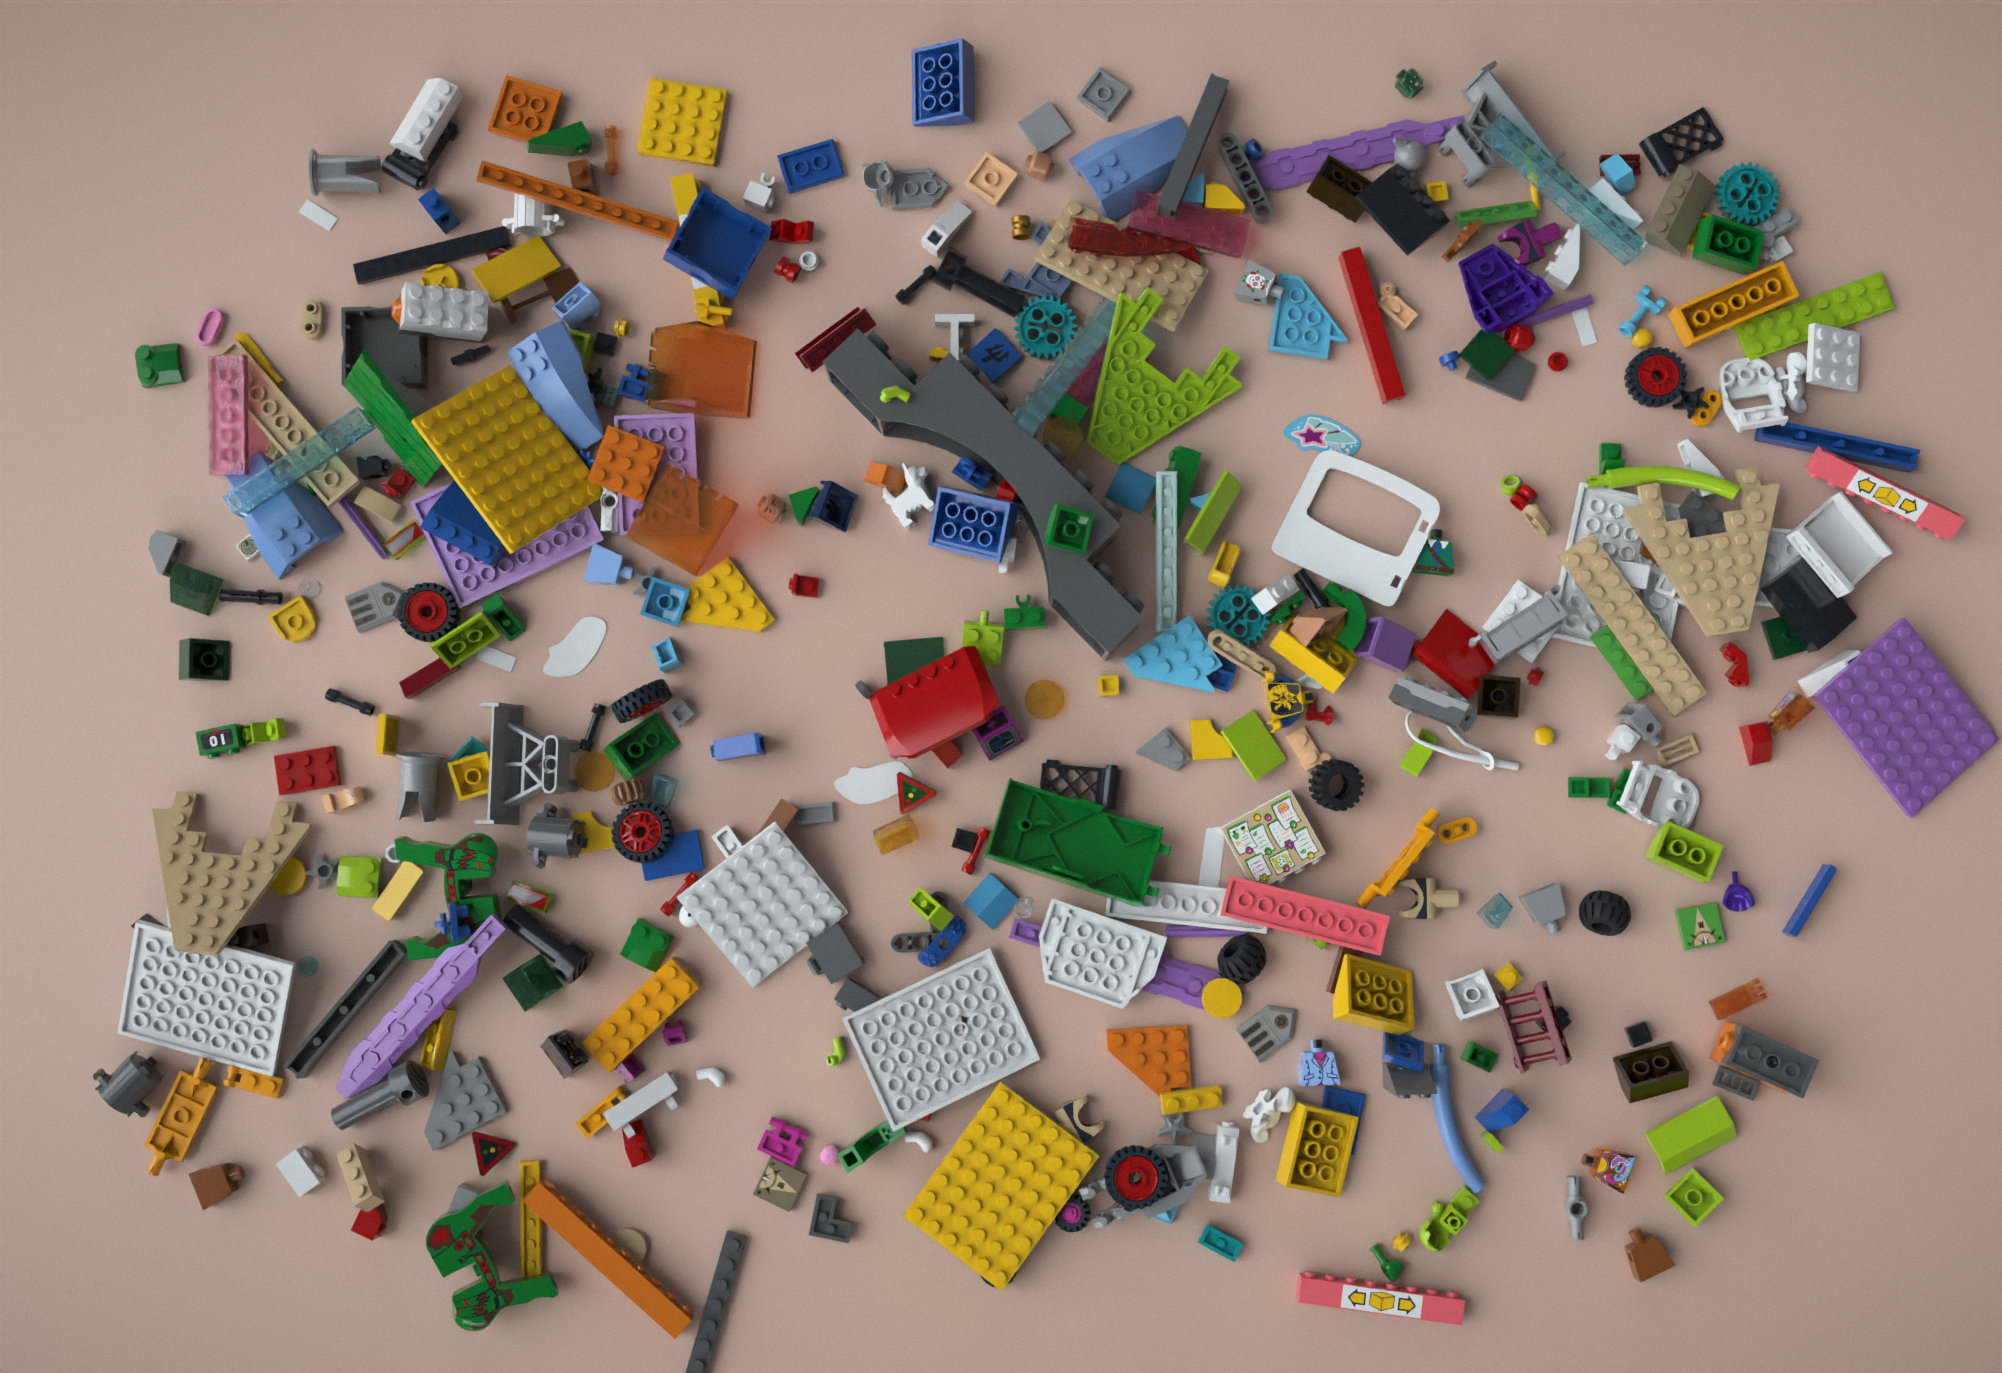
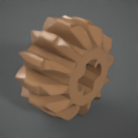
(628, 792)

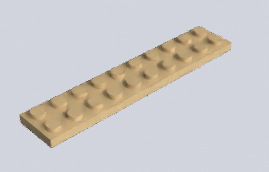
(289, 429)
(1632, 624)

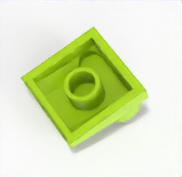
(359, 876)
(1693, 1197)

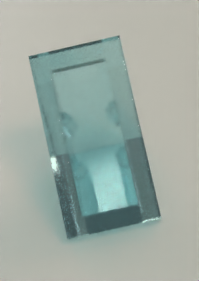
(663, 790)
(1495, 911)

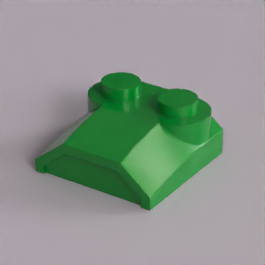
(159, 365)
(1068, 529)
(647, 945)

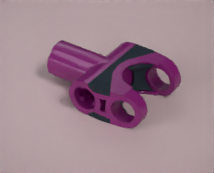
(1530, 240)

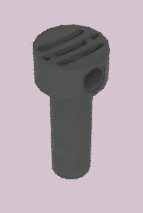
(404, 1085)

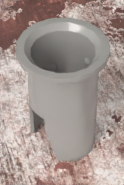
(336, 171)
(419, 775)

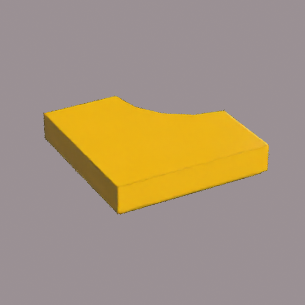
(1207, 743)
(598, 835)

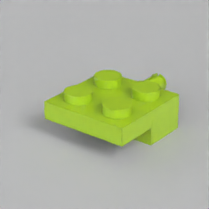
(986, 637)

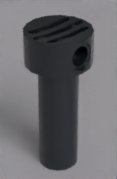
(977, 283)
(568, 959)

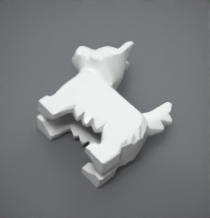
(913, 498)

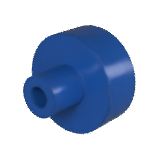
(1253, 149)
(1450, 359)

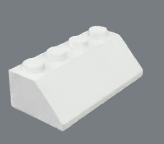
(427, 118)

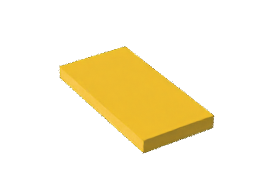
(516, 269)

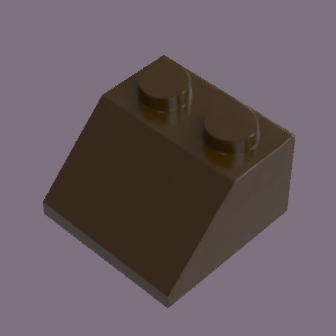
(1498, 697)

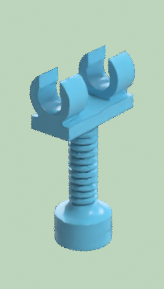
(1628, 328)

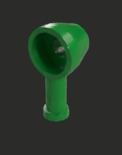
(1391, 1268)

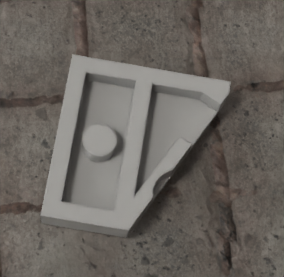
(1164, 750)

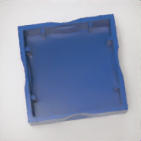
(717, 243)

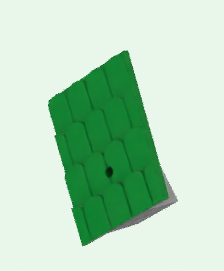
(391, 411)

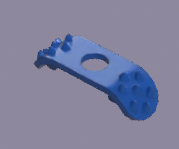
(953, 932)

